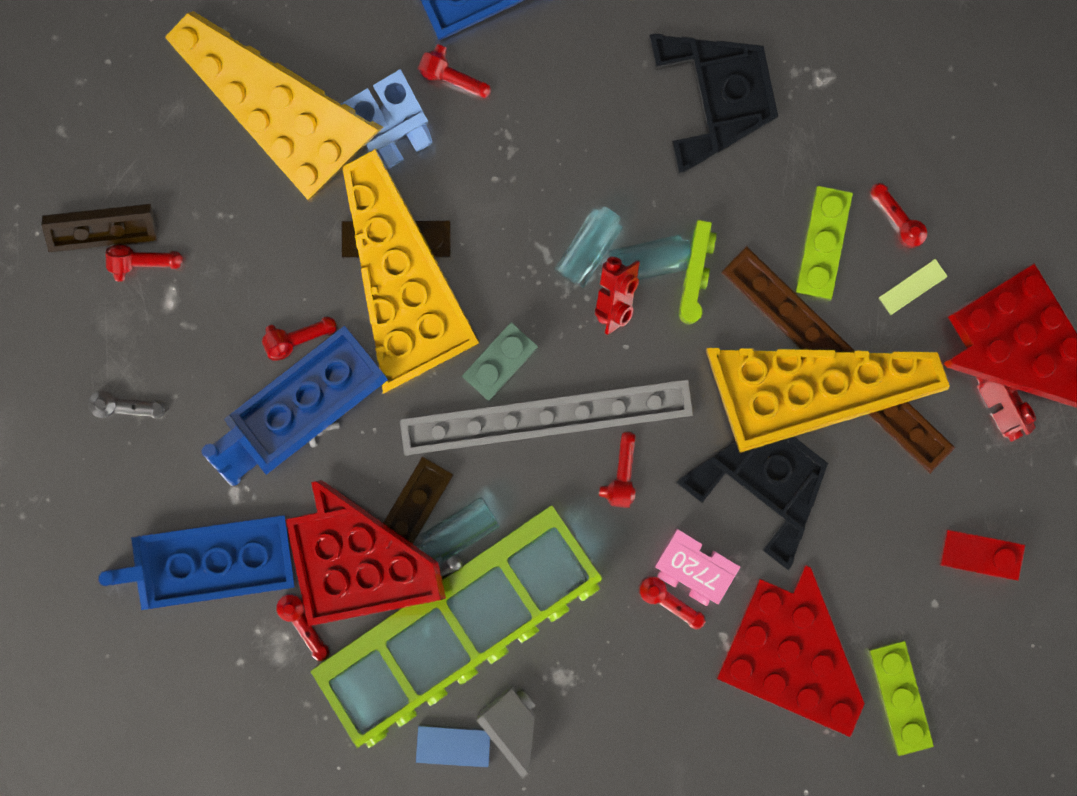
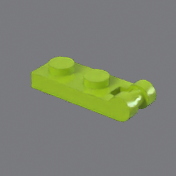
(696, 274)

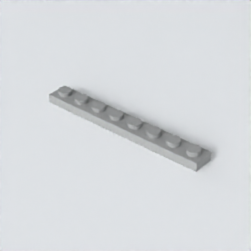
(546, 417)

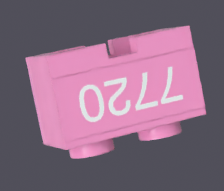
(704, 574)

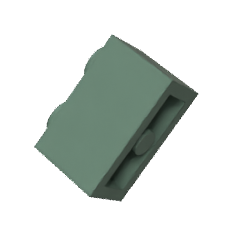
(500, 361)

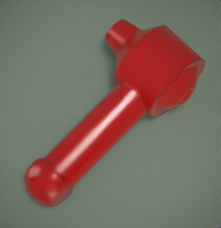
(435, 67)
(911, 232)
(122, 259)
(279, 343)
(621, 491)
(654, 591)
(291, 609)

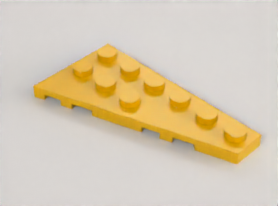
(281, 110)
(406, 293)
(804, 390)

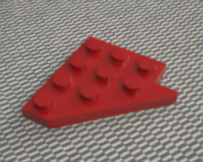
(794, 656)

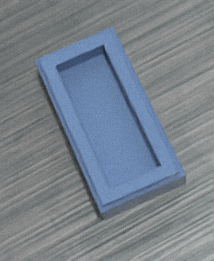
(452, 746)

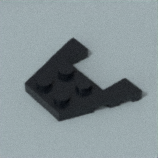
(732, 90)
(779, 475)

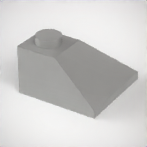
(510, 726)

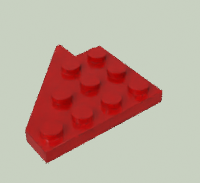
(1019, 339)
(356, 563)

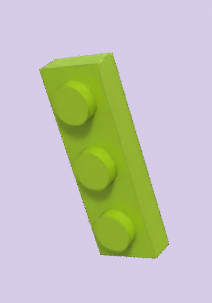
(823, 243)
(901, 698)

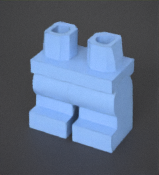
(398, 115)

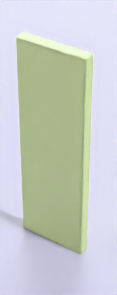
(913, 287)

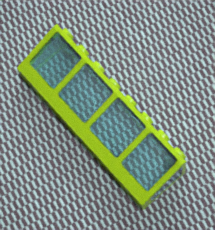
(442, 641)

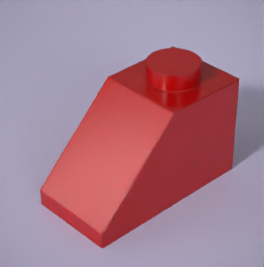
(982, 555)

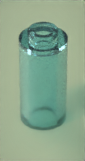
(589, 246)
(656, 256)
(458, 531)

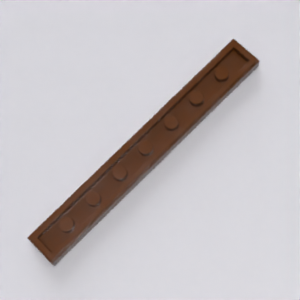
(811, 332)

